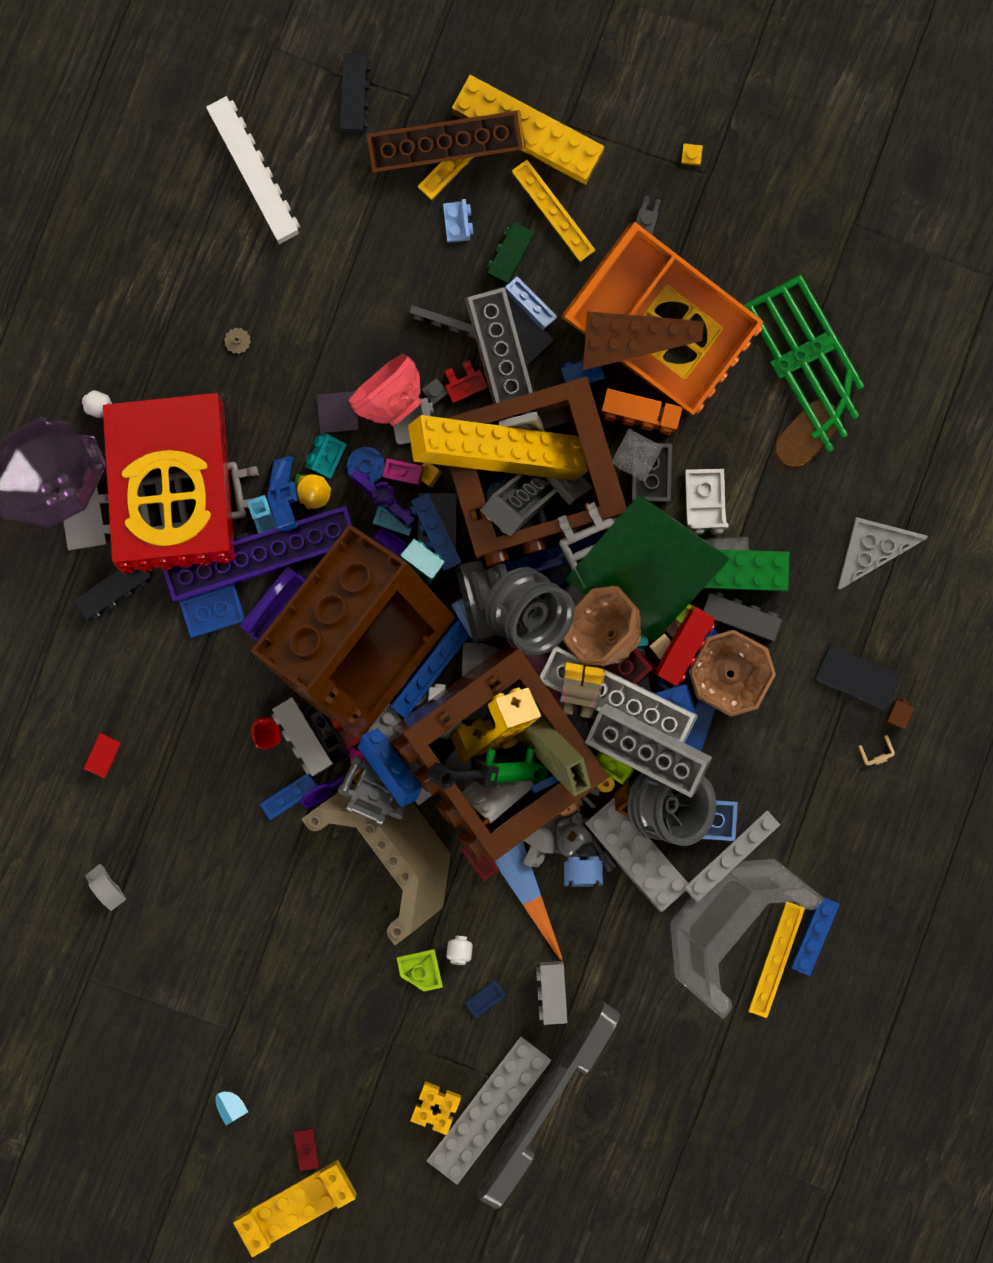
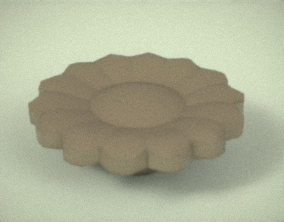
(237, 340)

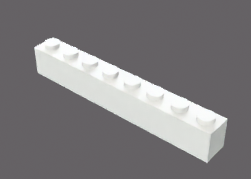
(251, 167)

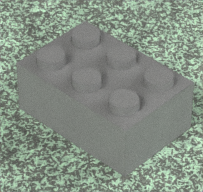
(552, 992)

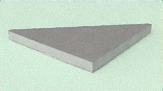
(872, 546)

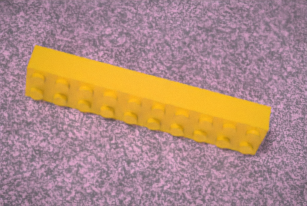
(496, 448)

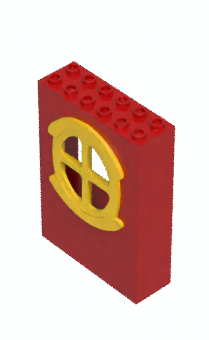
(163, 435)

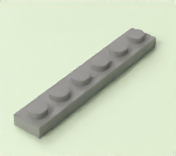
(731, 856)

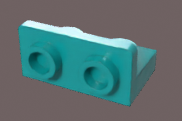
(325, 455)

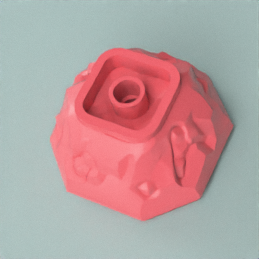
(389, 393)

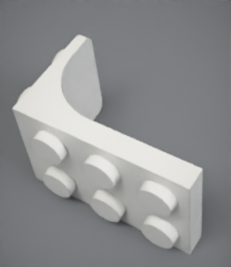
(705, 501)

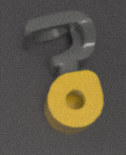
(605, 786)

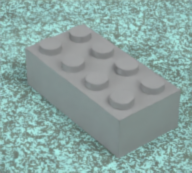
(301, 734)

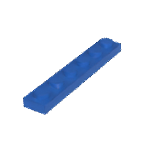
(430, 669)

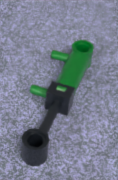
(490, 773)

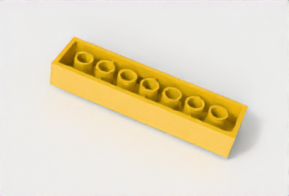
(543, 136)

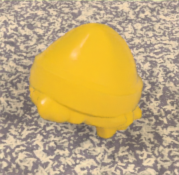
(313, 491)

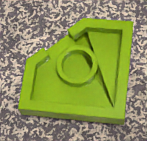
(421, 970)

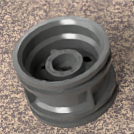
(529, 611)

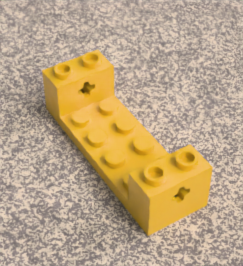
(511, 715)
(294, 1207)

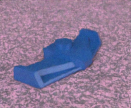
(282, 494)

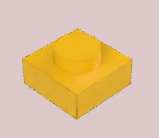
(691, 154)
(430, 474)

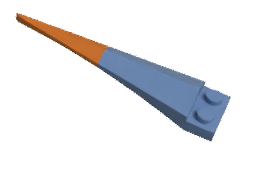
(525, 887)

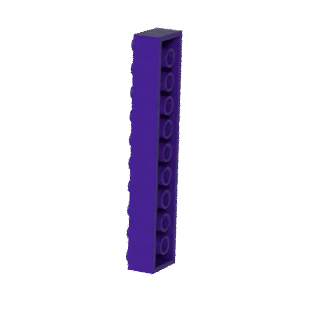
(261, 555)

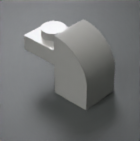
(541, 843)
(104, 888)

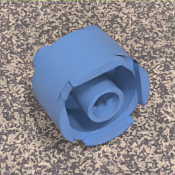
(583, 872)

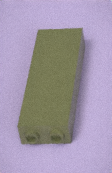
(557, 755)

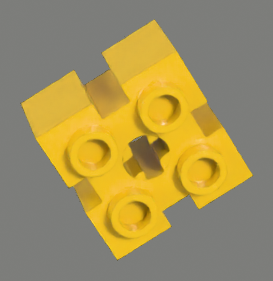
(447, 1103)

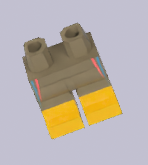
(579, 693)

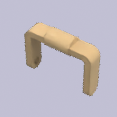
(879, 759)

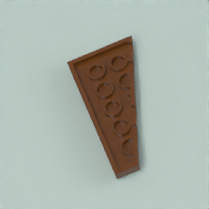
(623, 337)

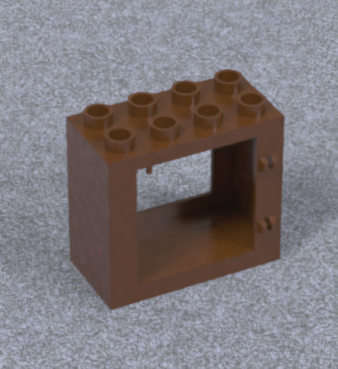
(554, 406)
(354, 632)
(415, 732)

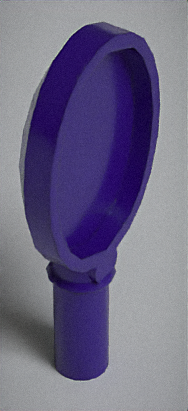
(321, 792)

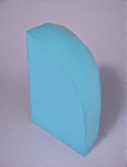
(230, 1106)

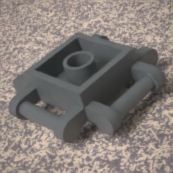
(370, 796)

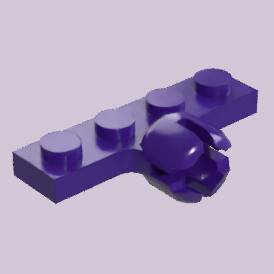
(383, 496)

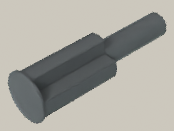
(603, 855)

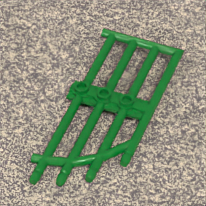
(806, 353)

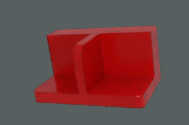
(102, 755)

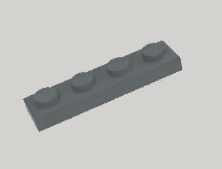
(438, 320)

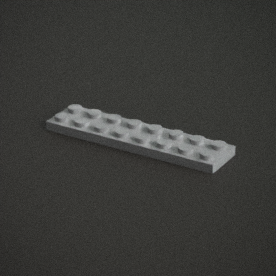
(488, 1110)

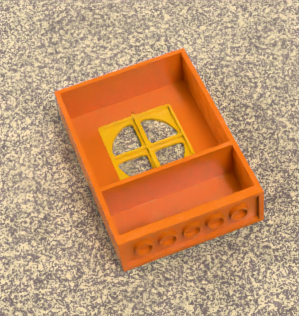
(639, 277)

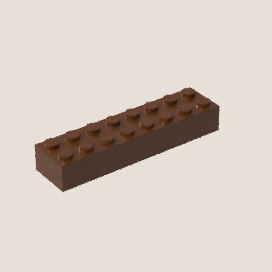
(446, 141)

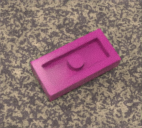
(403, 472)

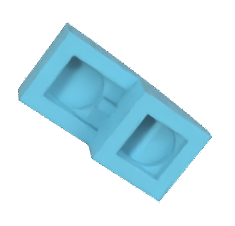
(261, 514)

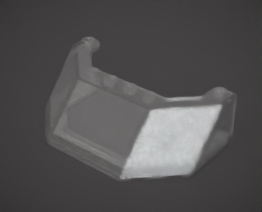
(711, 927)

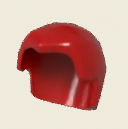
(265, 732)

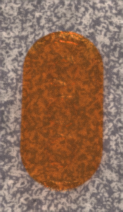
(796, 444)

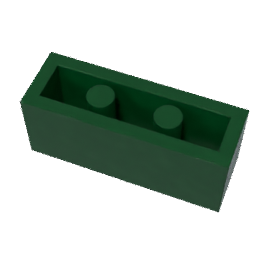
(509, 253)

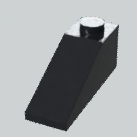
(327, 734)

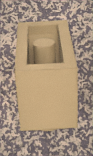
(659, 646)

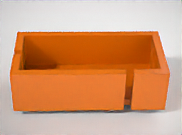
(641, 411)

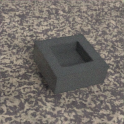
(434, 391)

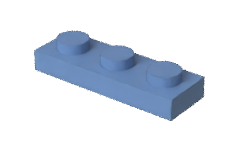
(530, 303)

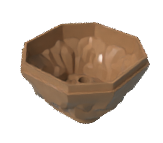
(604, 627)
(751, 670)

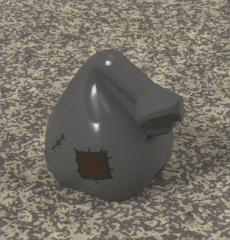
(572, 836)

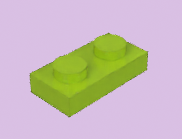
(615, 768)

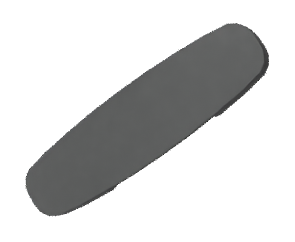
(516, 1152)

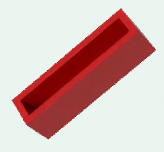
(684, 646)

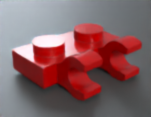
(466, 386)

